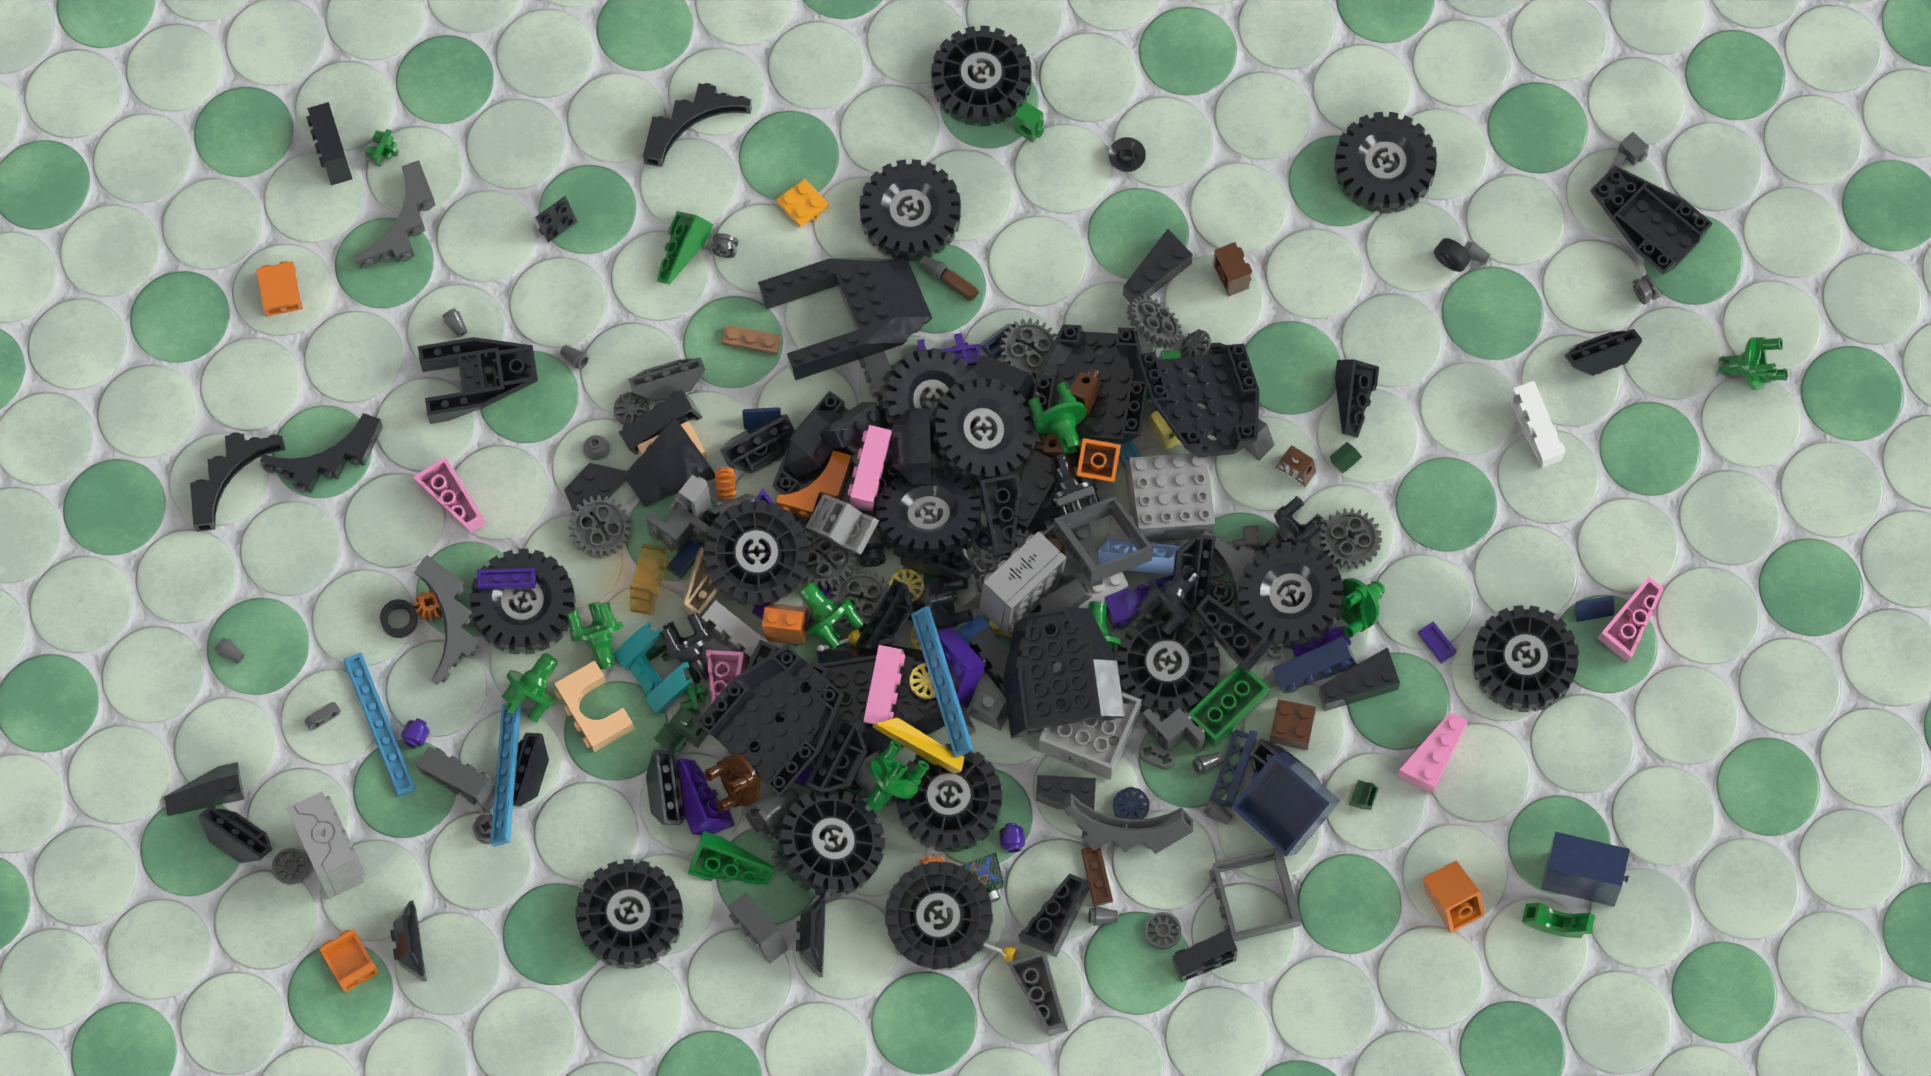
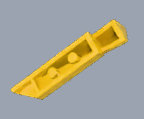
(920, 744)

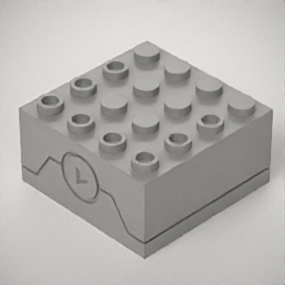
(1170, 496)
(1022, 581)
(1093, 743)
(327, 844)

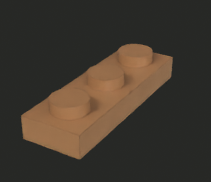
(751, 339)

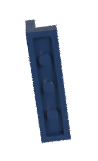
(1240, 767)

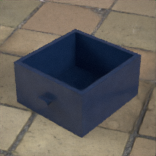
(1285, 803)
(1585, 869)

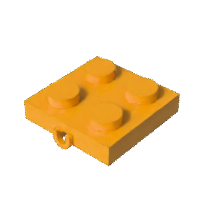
(802, 203)

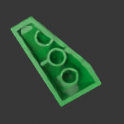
(687, 237)
(724, 860)

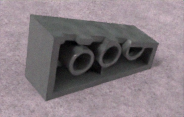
(458, 777)

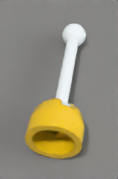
(852, 638)
(1008, 953)

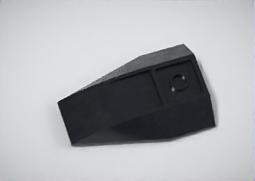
(1650, 218)

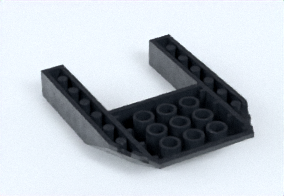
(879, 298)

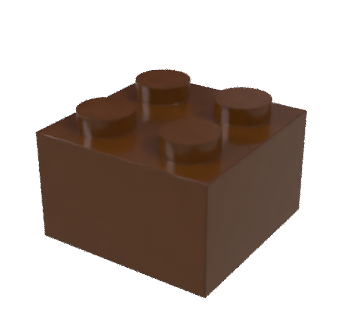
(1232, 268)
(1292, 724)

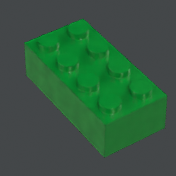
(1229, 704)

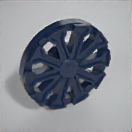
(1130, 804)

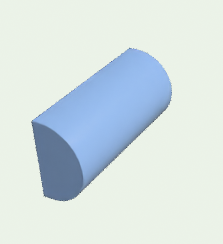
(1162, 557)

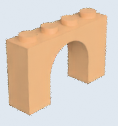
(596, 732)

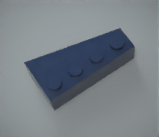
(1315, 665)

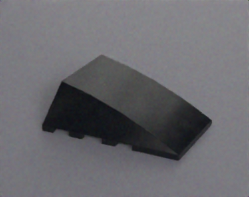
(667, 465)

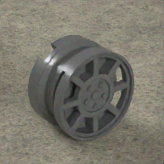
(724, 245)
(1645, 289)
(482, 828)

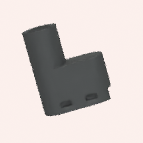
(1251, 538)

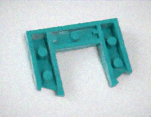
(632, 656)

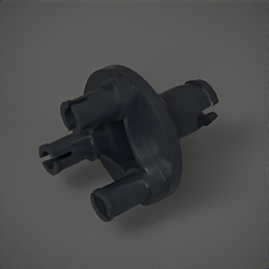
(1069, 483)
(1291, 530)
(1172, 596)
(941, 602)
(687, 648)

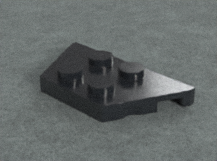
(593, 481)

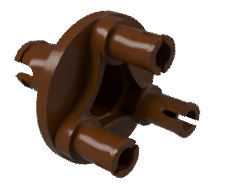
(738, 780)

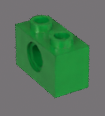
(1029, 122)

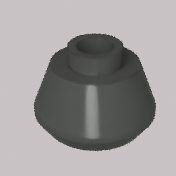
(596, 447)

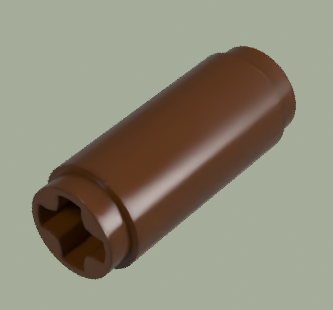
(960, 285)

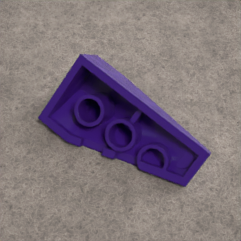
(1122, 604)
(701, 801)

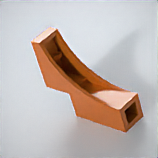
(829, 482)

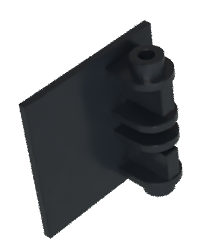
(556, 219)

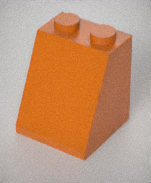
(1098, 460)
(785, 623)
(1454, 896)

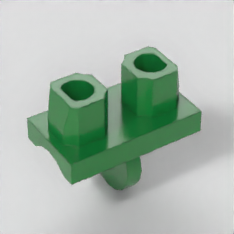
(385, 149)
(692, 704)

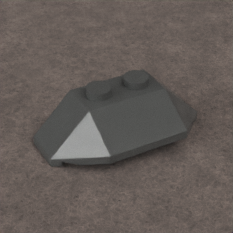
(663, 380)

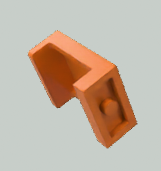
(279, 288)
(348, 960)

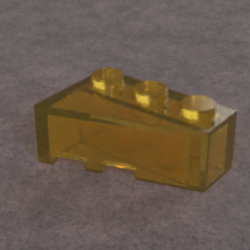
(647, 579)

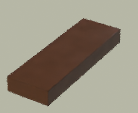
(1096, 876)

